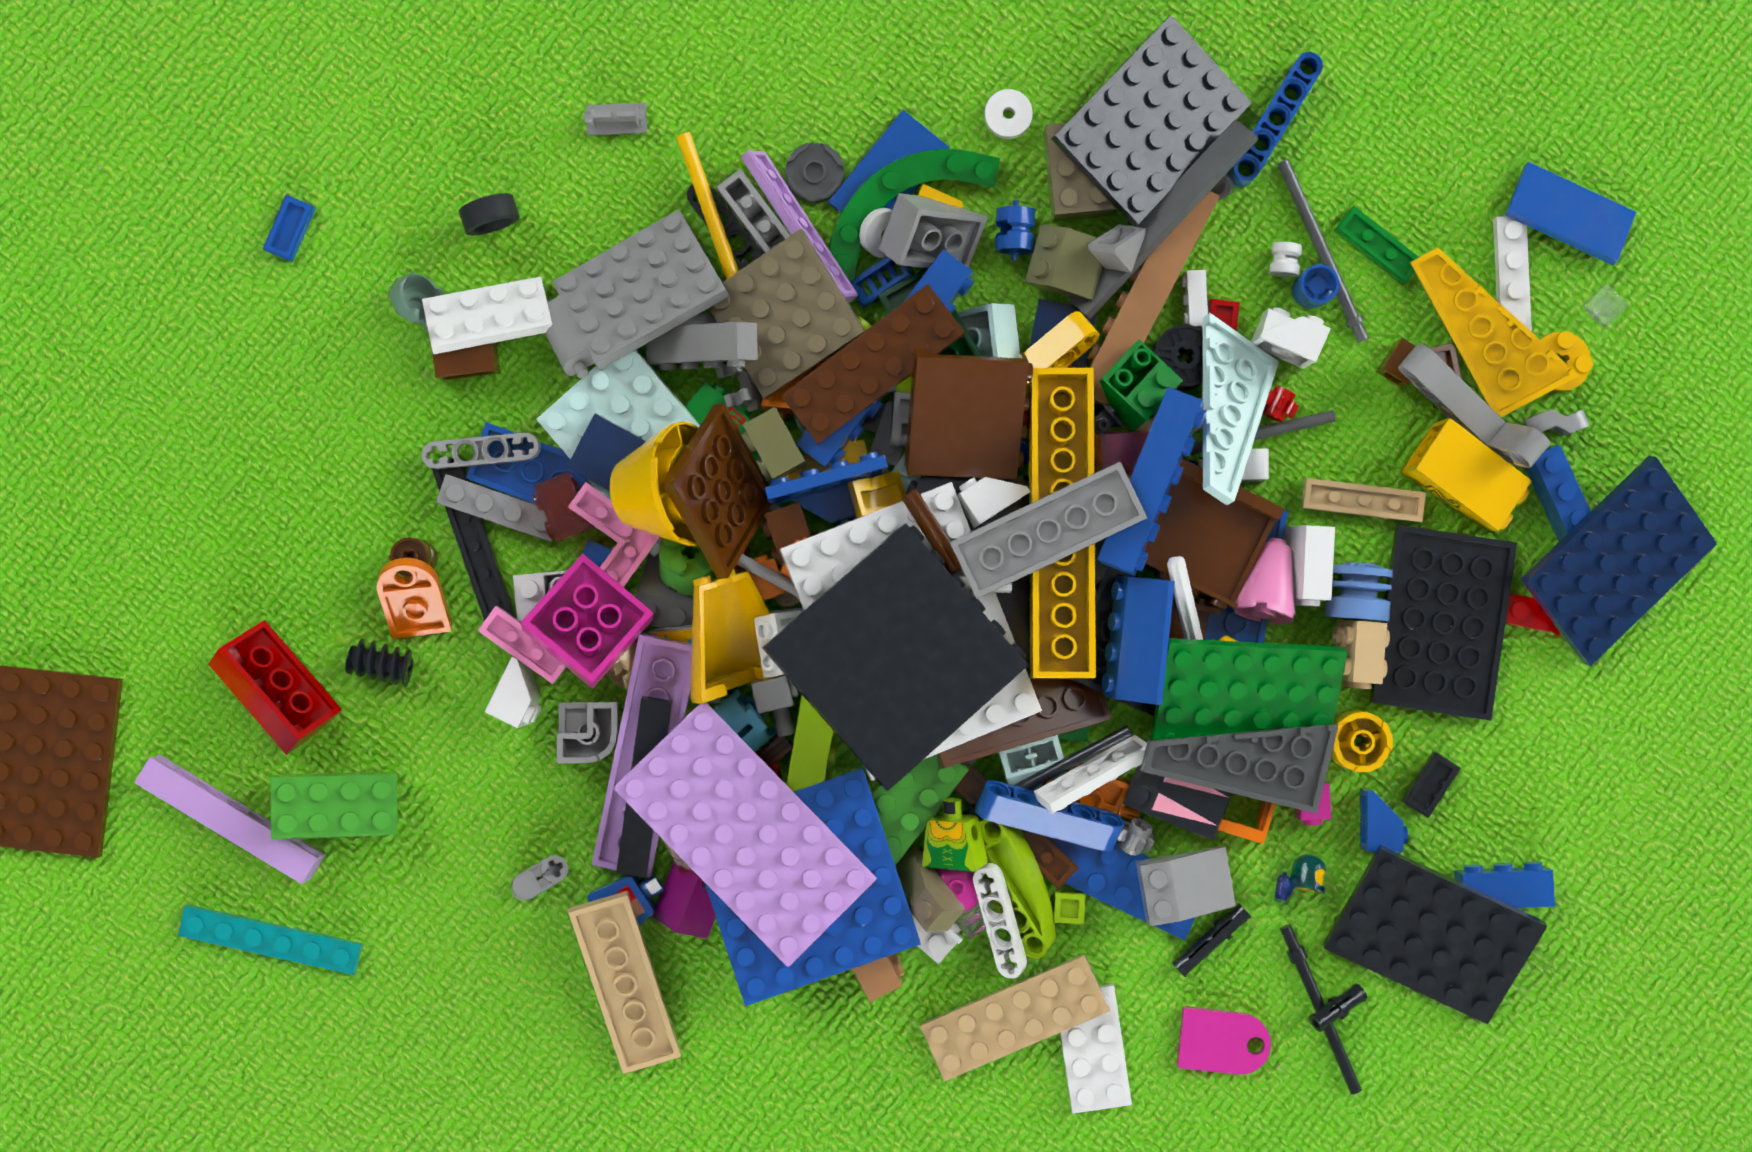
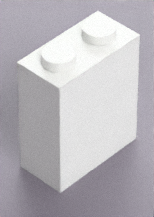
(1311, 562)

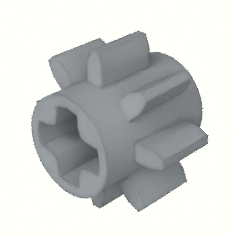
(1136, 837)

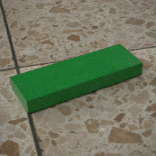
(1377, 245)

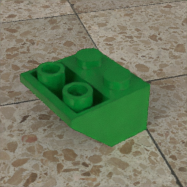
(1138, 384)

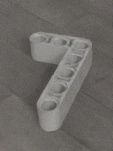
(1456, 400)

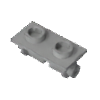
(616, 119)

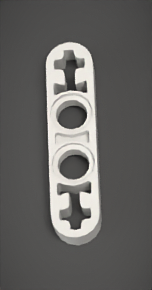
(1000, 920)

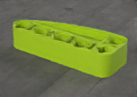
(1025, 883)

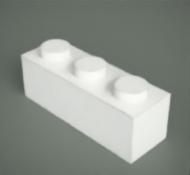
(1195, 297)

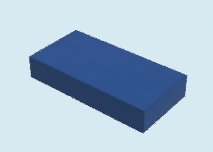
(289, 228)

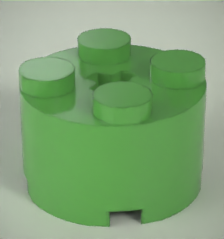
(681, 565)

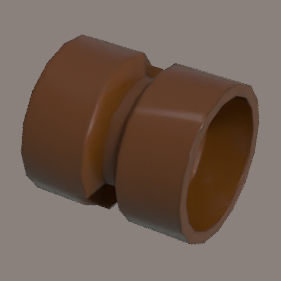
(415, 549)

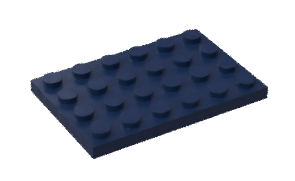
(1619, 560)

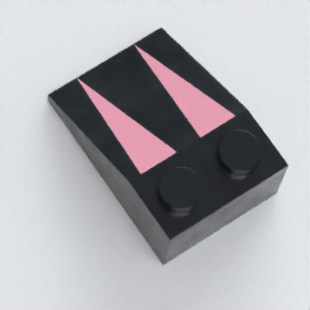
(1178, 802)

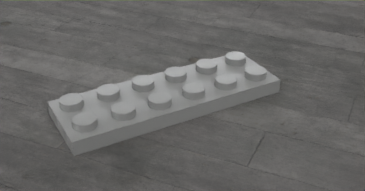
(1048, 530)

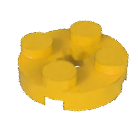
(1575, 353)

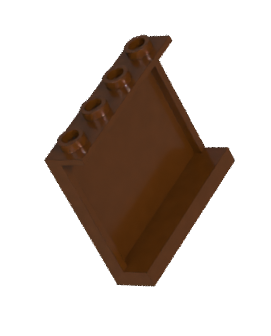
(967, 415)
(1212, 537)

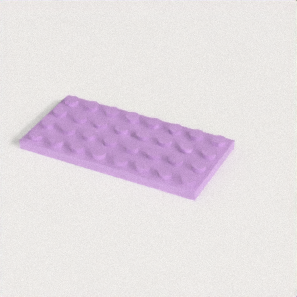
(745, 833)

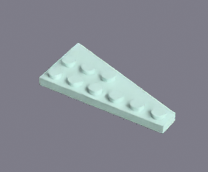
(1234, 394)

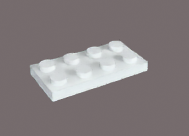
(487, 315)
(1096, 1061)

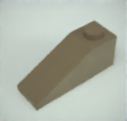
(927, 893)

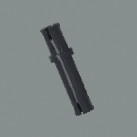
(1211, 939)

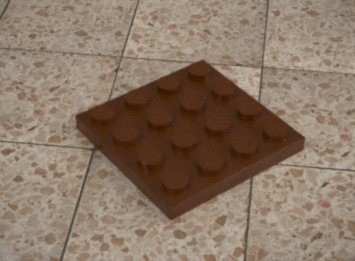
(719, 490)

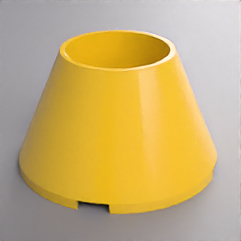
(638, 486)

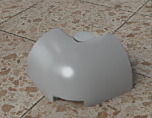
(586, 731)

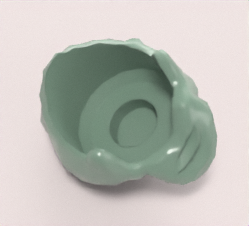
(407, 296)

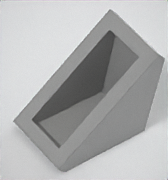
(1118, 247)

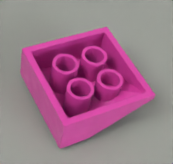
(587, 621)

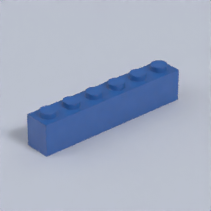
(1153, 477)

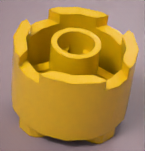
(1375, 745)

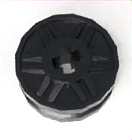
(1181, 341)

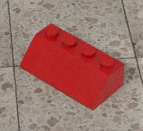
(274, 686)

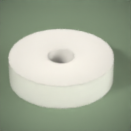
(1008, 100)
(871, 231)

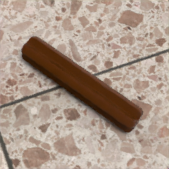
(931, 529)

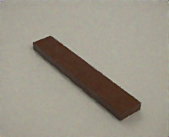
(1050, 858)

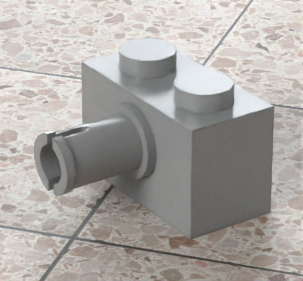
(776, 696)

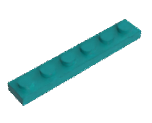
(270, 939)

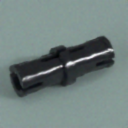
(1338, 1007)

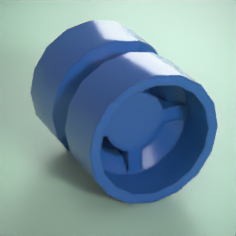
(1315, 286)

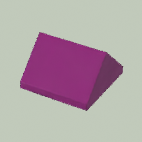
(685, 904)

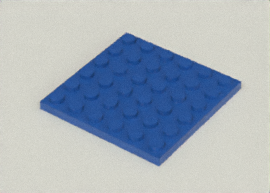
(866, 931)

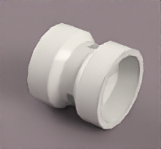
(1285, 259)

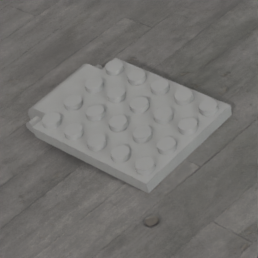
(631, 295)

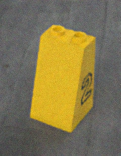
(1467, 475)

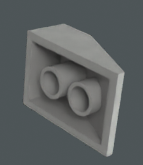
(924, 227)
(1185, 885)

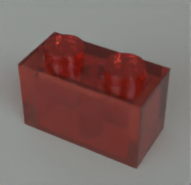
(554, 498)

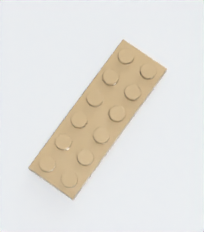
(624, 982)
(1014, 1017)

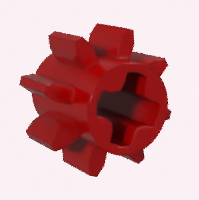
(1280, 404)

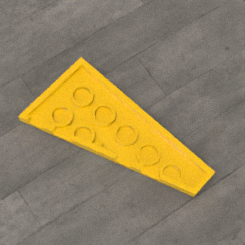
(1495, 346)

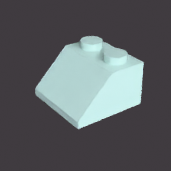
(993, 329)

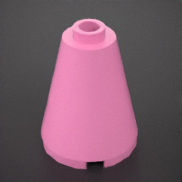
(1269, 586)

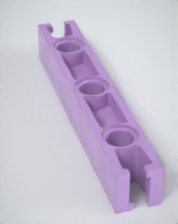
(228, 818)

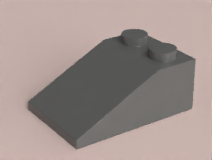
(668, 606)

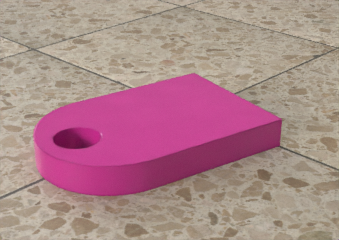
(1219, 1039)

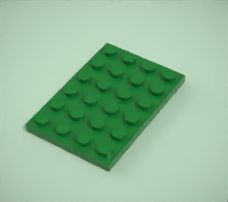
(1246, 687)

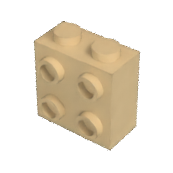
(1365, 649)

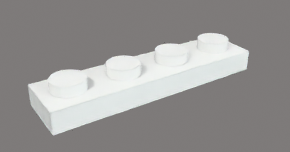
(1512, 268)
(1091, 774)

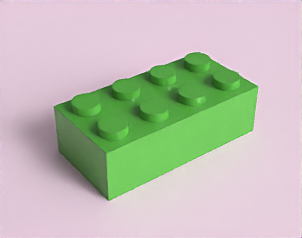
(914, 801)
(333, 804)

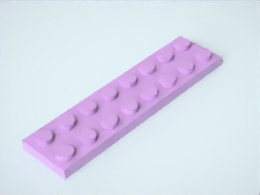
(658, 671)

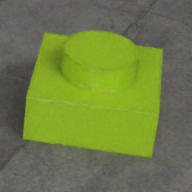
(1069, 907)

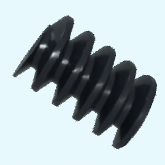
(380, 663)

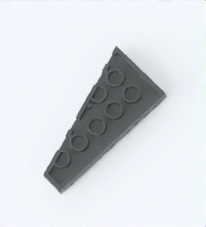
(1265, 765)

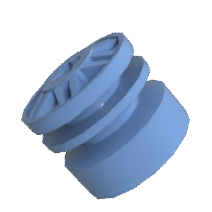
(1359, 592)

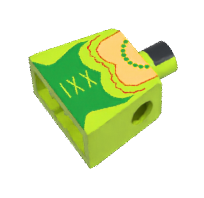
(954, 840)

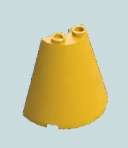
(724, 635)

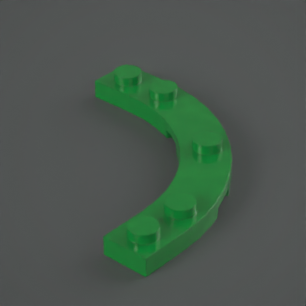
(896, 178)

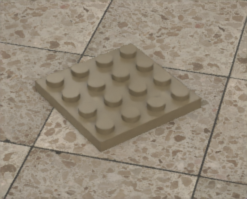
(796, 312)

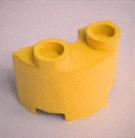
(876, 493)

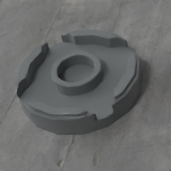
(814, 172)

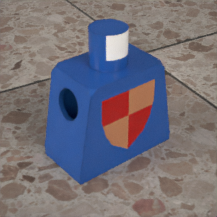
(639, 893)

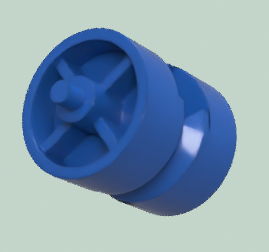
(1015, 230)

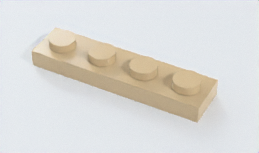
(1363, 500)

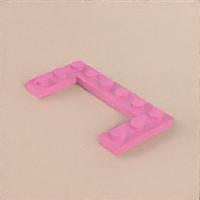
(620, 565)

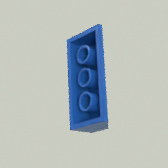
(1138, 639)

